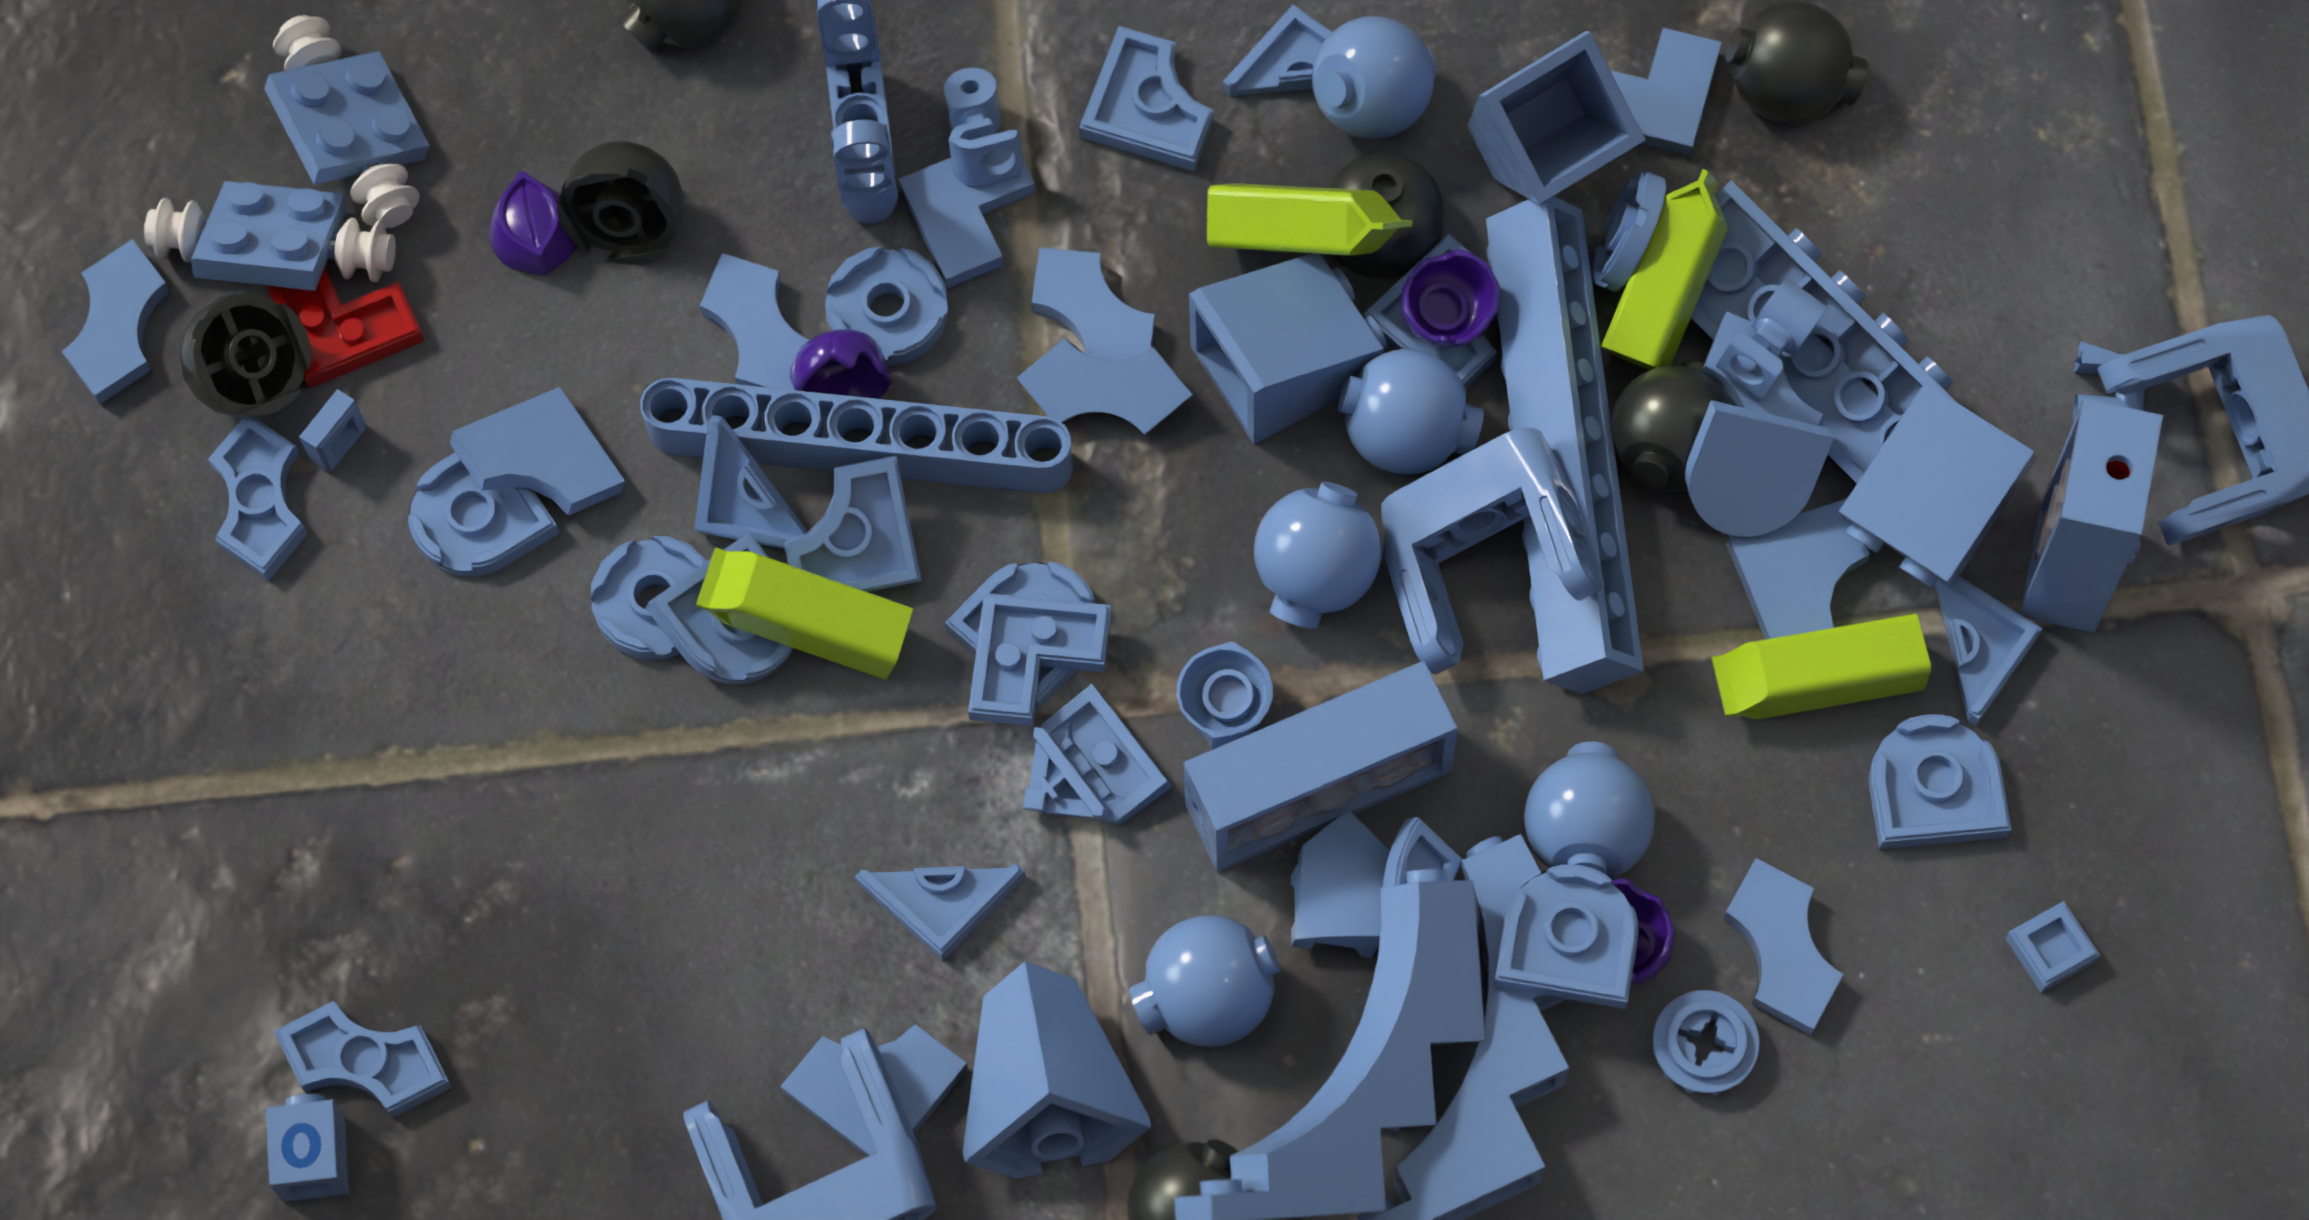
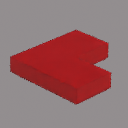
(350, 333)

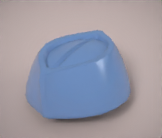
(1224, 693)

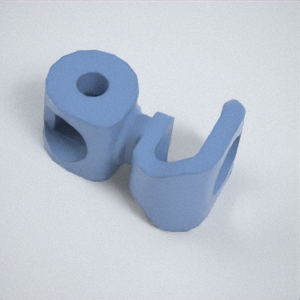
(973, 121)
(1780, 326)

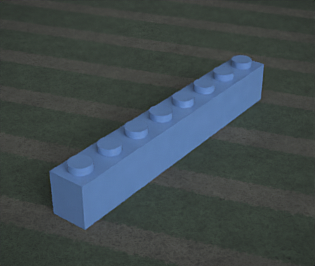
(1560, 389)

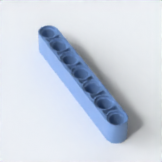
(888, 421)

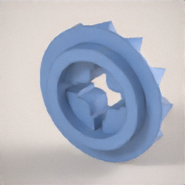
(1734, 1032)

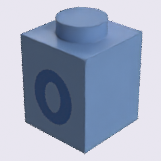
(307, 1148)

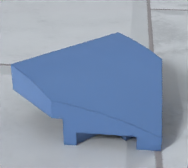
(1091, 765)
(1340, 887)

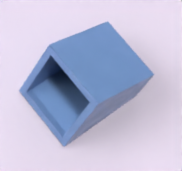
(1554, 121)
(1281, 341)

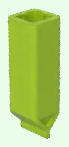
(1299, 219)
(1668, 277)
(805, 611)
(1823, 668)

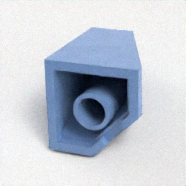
(1046, 1080)

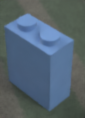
(1936, 487)

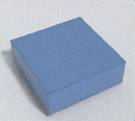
(333, 431)
(2052, 947)

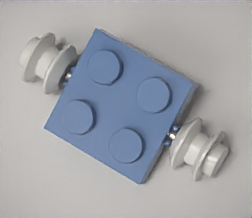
(347, 119)
(269, 236)

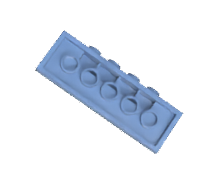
(1848, 363)

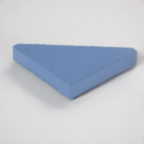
(1281, 58)
(738, 494)
(1984, 642)
(941, 902)

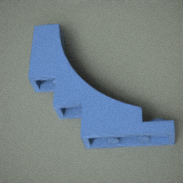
(1419, 997)
(1480, 1144)

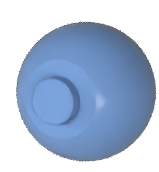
(1373, 77)
(1408, 412)
(1316, 553)
(1590, 812)
(1206, 982)

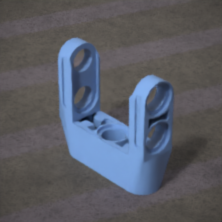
(859, 119)
(2262, 400)
(1466, 504)
(879, 1187)

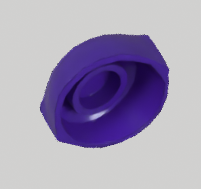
(527, 227)

